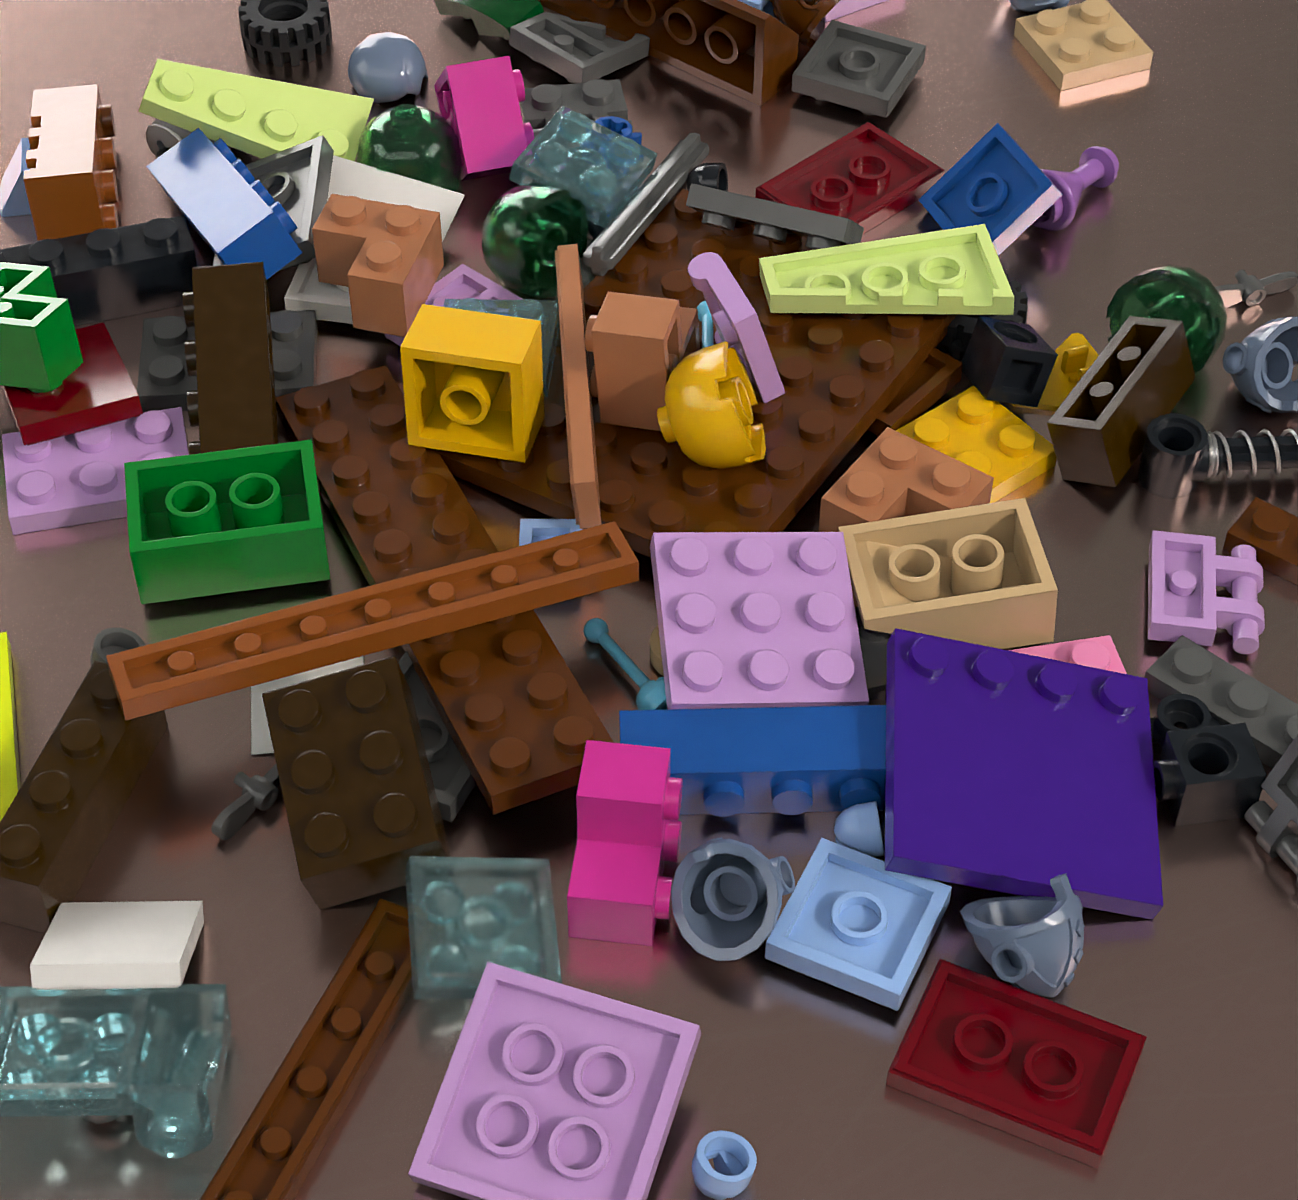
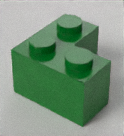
(35, 330)

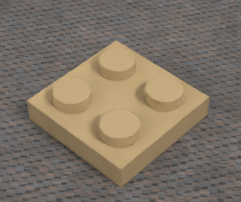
(1083, 43)

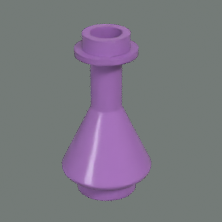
(1096, 167)

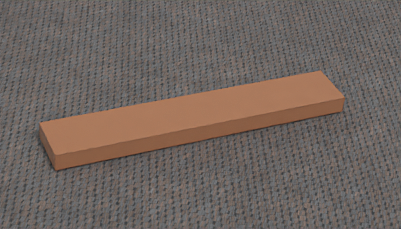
(577, 388)

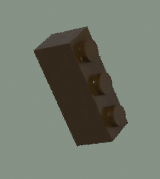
(1128, 385)

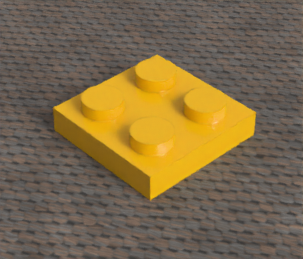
(985, 438)

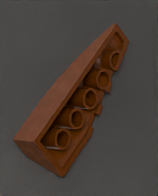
(707, 38)

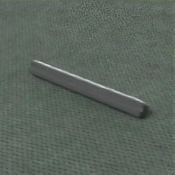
(645, 205)

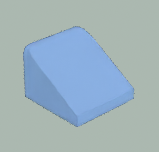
(12, 187)

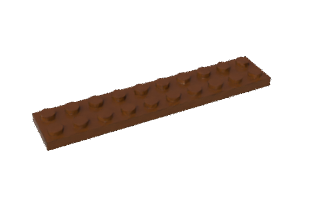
(402, 514)

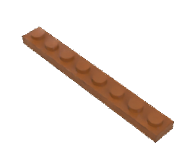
(370, 619)

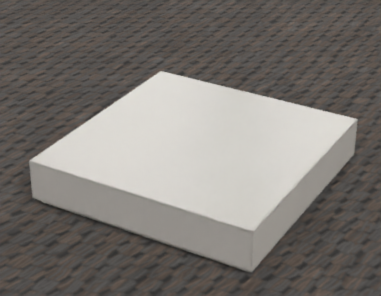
(118, 945)

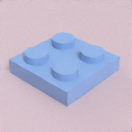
(858, 924)

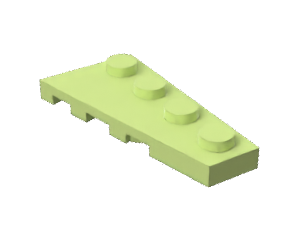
(254, 111)
(898, 275)

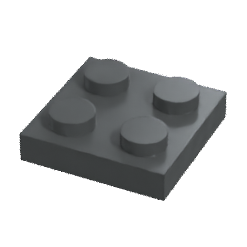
(858, 68)

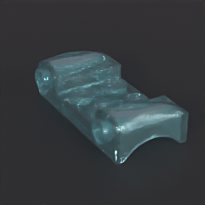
(118, 1055)

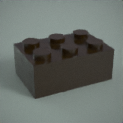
(354, 780)

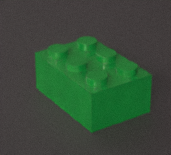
(225, 521)

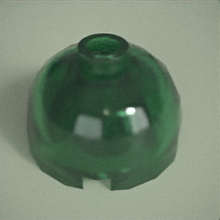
(413, 145)
(525, 232)
(1177, 295)

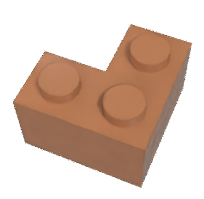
(382, 255)
(634, 352)
(901, 480)

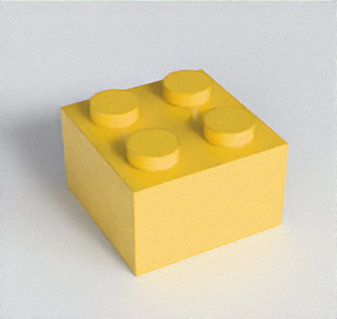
(473, 382)

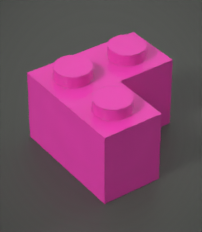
(485, 113)
(623, 838)

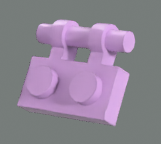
(1183, 591)

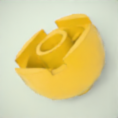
(712, 410)

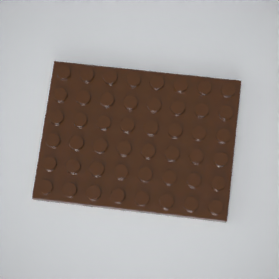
(831, 365)

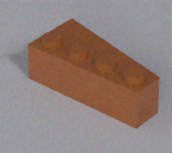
(71, 162)

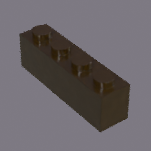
(230, 358)
(71, 801)

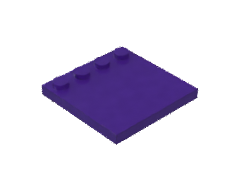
(1020, 774)

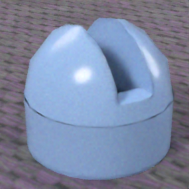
(860, 829)
(733, 1164)

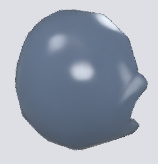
(386, 67)

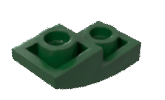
(491, 16)

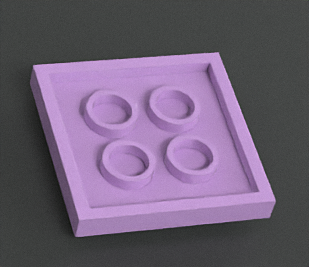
(756, 620)
(554, 1095)

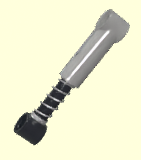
(1183, 453)

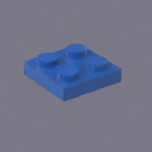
(992, 187)

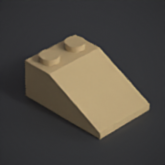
(955, 575)

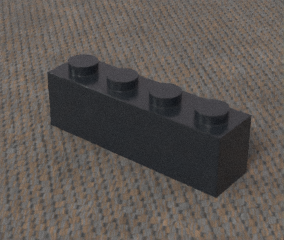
(117, 268)

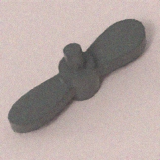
(1254, 290)
(256, 793)

